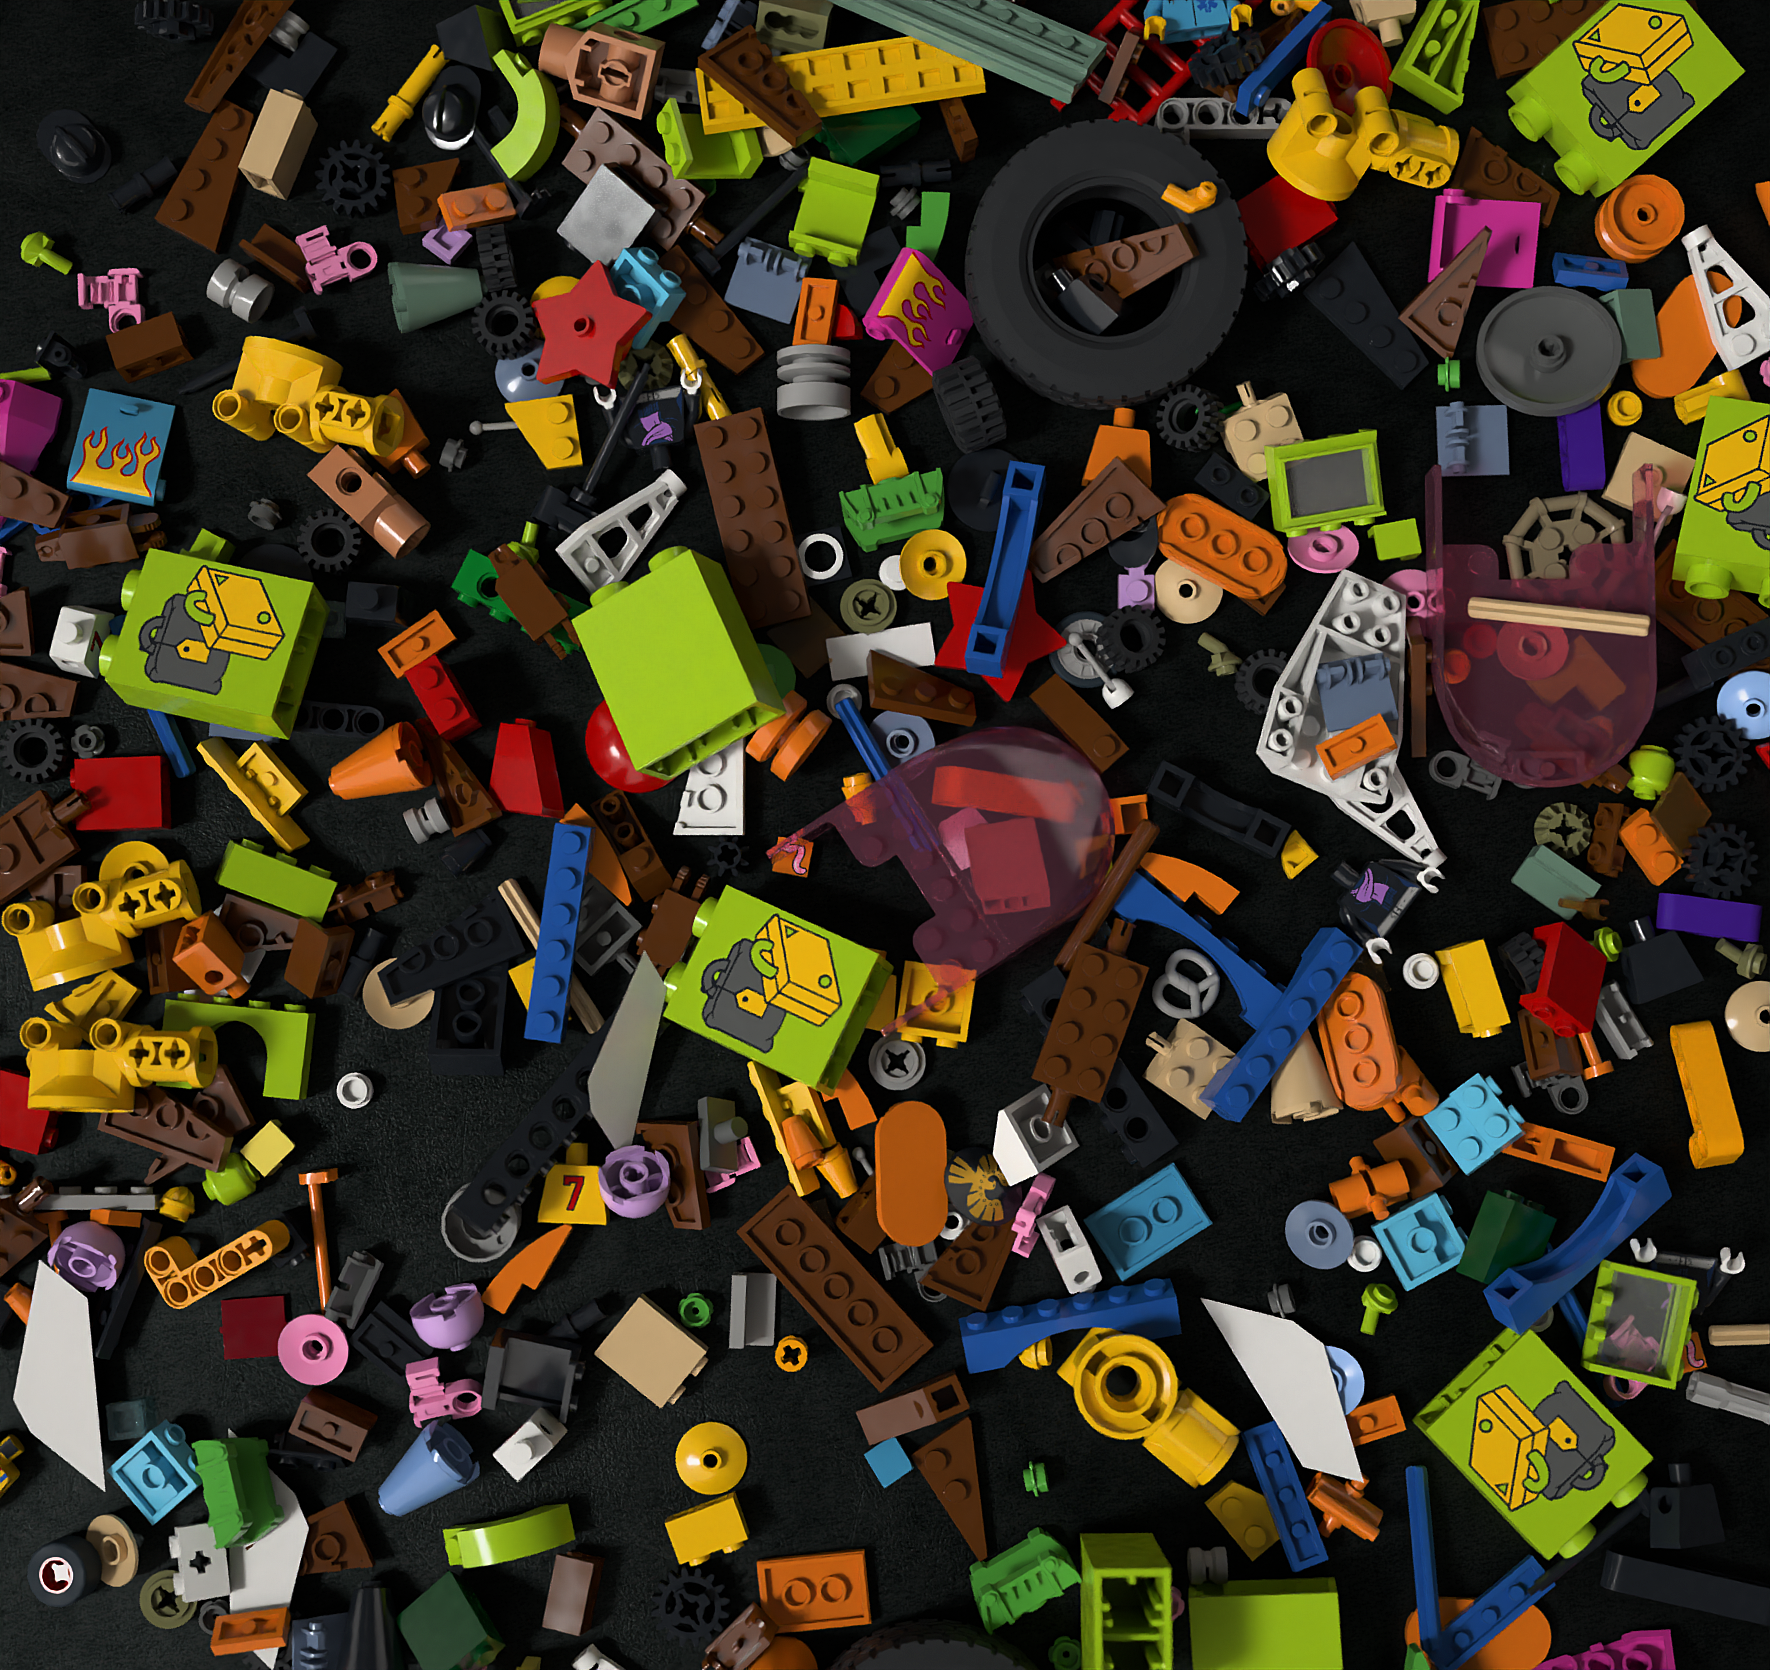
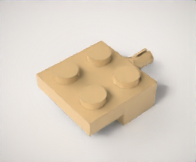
(1257, 425)
(1186, 1064)

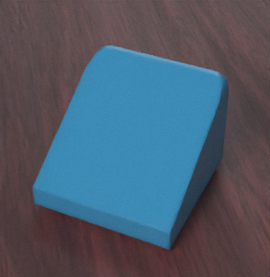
(889, 1461)

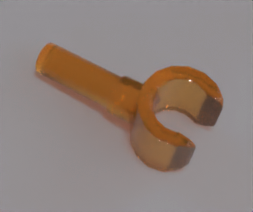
(1589, 907)

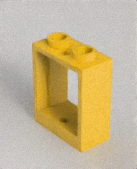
(1473, 988)

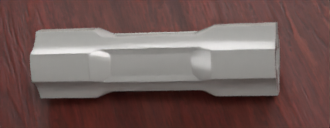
(1721, 1394)

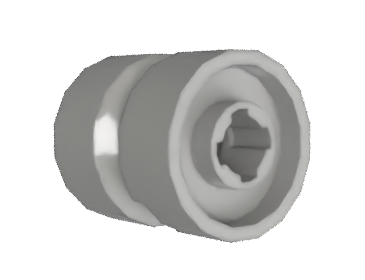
(236, 288)

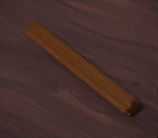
(1108, 892)

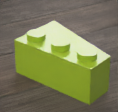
(1438, 53)
(276, 879)

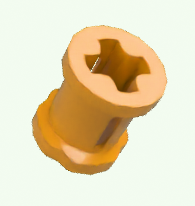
(789, 1364)

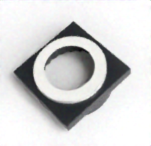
(841, 567)

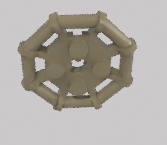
(1557, 535)

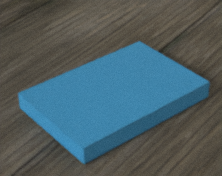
(1147, 1221)

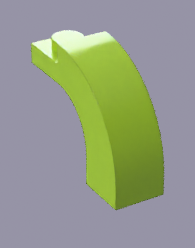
(537, 120)
(510, 1537)

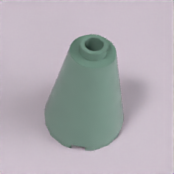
(432, 292)

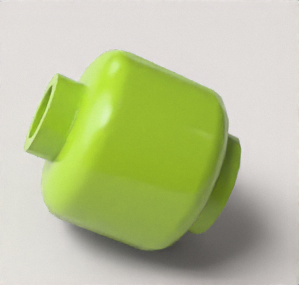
(1650, 771)
(234, 1183)

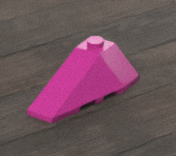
(26, 424)
(1633, 1652)

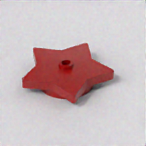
(587, 330)
(1030, 638)

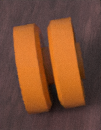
(1639, 218)
(789, 736)

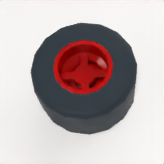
(64, 1571)

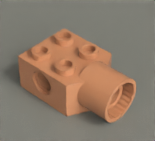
(604, 66)
(375, 504)

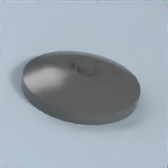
(1548, 351)

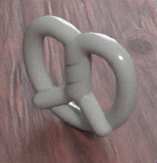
(1188, 986)

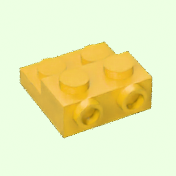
(946, 1021)

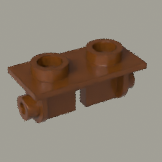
(1603, 853)
(351, 900)

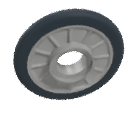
(1067, 661)

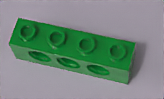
(479, 572)

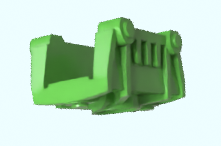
(894, 508)
(237, 1489)
(1021, 1579)

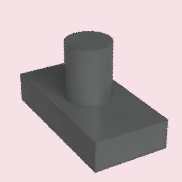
(719, 1134)

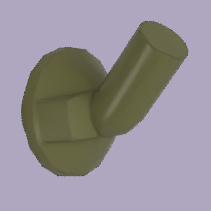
(1222, 661)
(1749, 961)

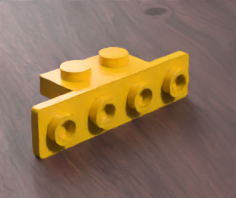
(262, 785)
(787, 1101)

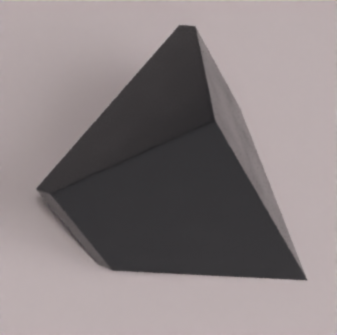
(474, 37)

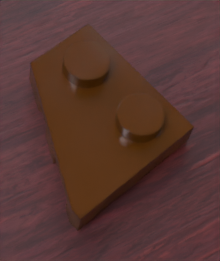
(1128, 54)
(418, 192)
(896, 381)
(58, 889)

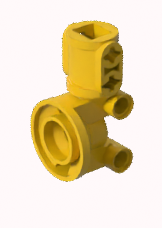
(1330, 151)
(306, 401)
(102, 933)
(123, 1059)
(1174, 1423)

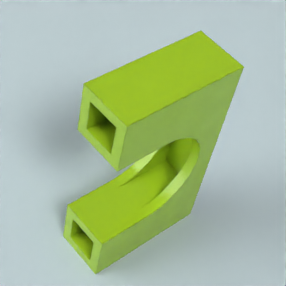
(285, 1033)

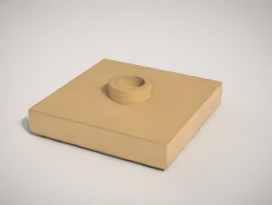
(1669, 470)

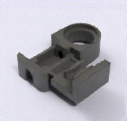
(1466, 774)
(1557, 1086)
(910, 1258)

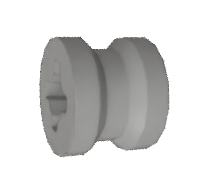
(289, 30)

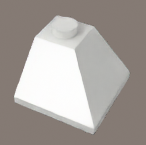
(1025, 1142)

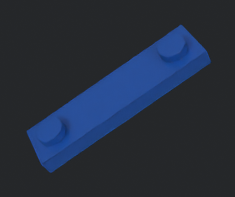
(1281, 60)
(1284, 1496)
(1488, 1615)

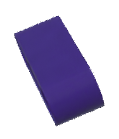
(1582, 449)
(1708, 917)

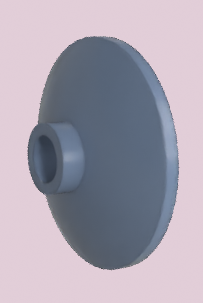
(516, 385)
(890, 725)
(1308, 1240)

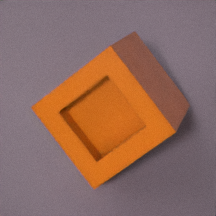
(1129, 813)

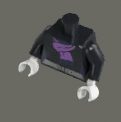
(659, 419)
(1378, 898)
(1704, 1269)

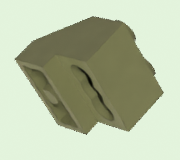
(794, 25)

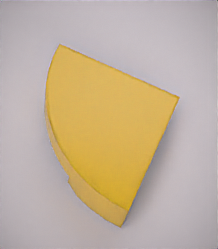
(1296, 854)

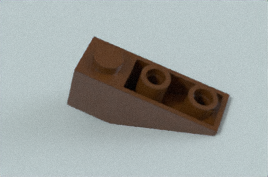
(632, 845)
(914, 1408)

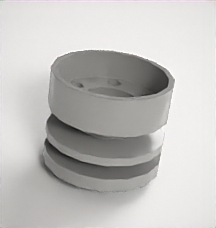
(813, 385)
(468, 1242)

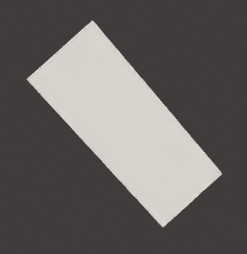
(905, 644)

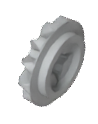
(896, 1079)

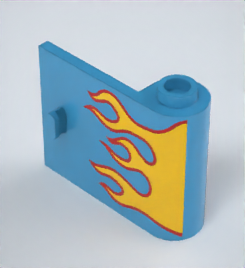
(121, 448)

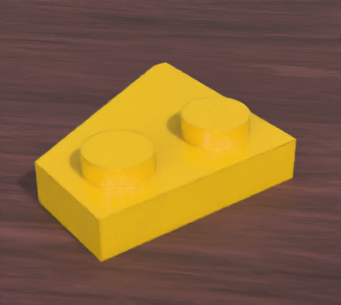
(550, 429)
(106, 997)
(1245, 1517)

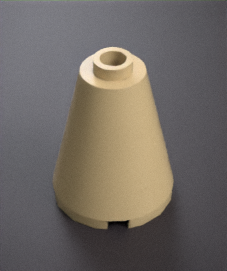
(1303, 1086)

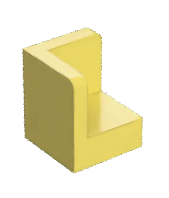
(268, 1148)

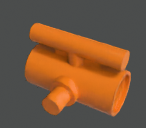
(1414, 1091)
(1370, 1189)
(1343, 1505)

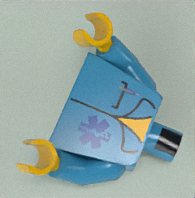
(1193, 19)

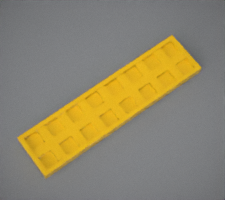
(853, 81)

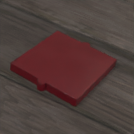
(252, 1326)

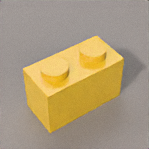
(707, 1529)

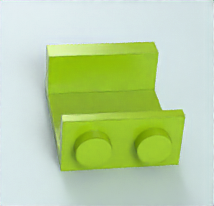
(706, 156)
(834, 212)

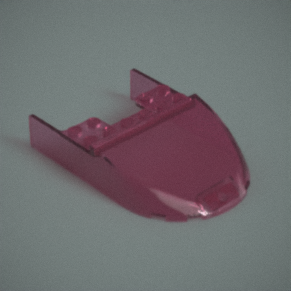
(1535, 697)
(998, 836)

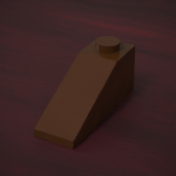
(1079, 723)

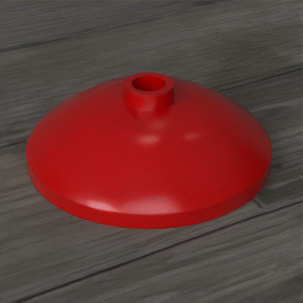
(1349, 61)
(610, 756)

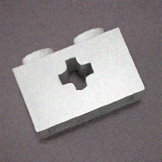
(214, 1577)

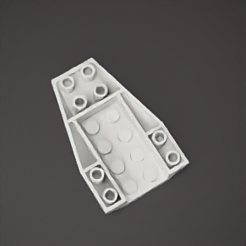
(1351, 623)

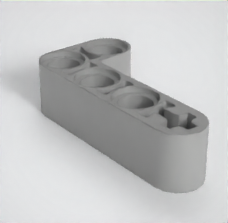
(1222, 110)

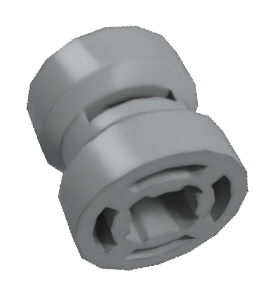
(426, 820)
(1207, 1565)

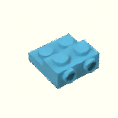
(648, 285)
(1475, 1123)
(1421, 1239)
(158, 1471)

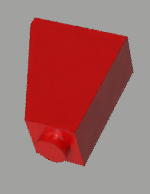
(525, 771)

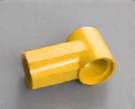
(1693, 403)
(882, 456)

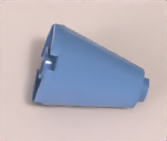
(429, 1470)

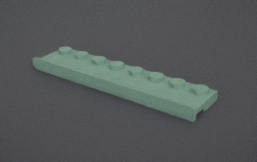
(995, 38)

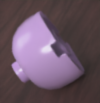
(634, 1181)
(88, 1256)
(450, 1318)

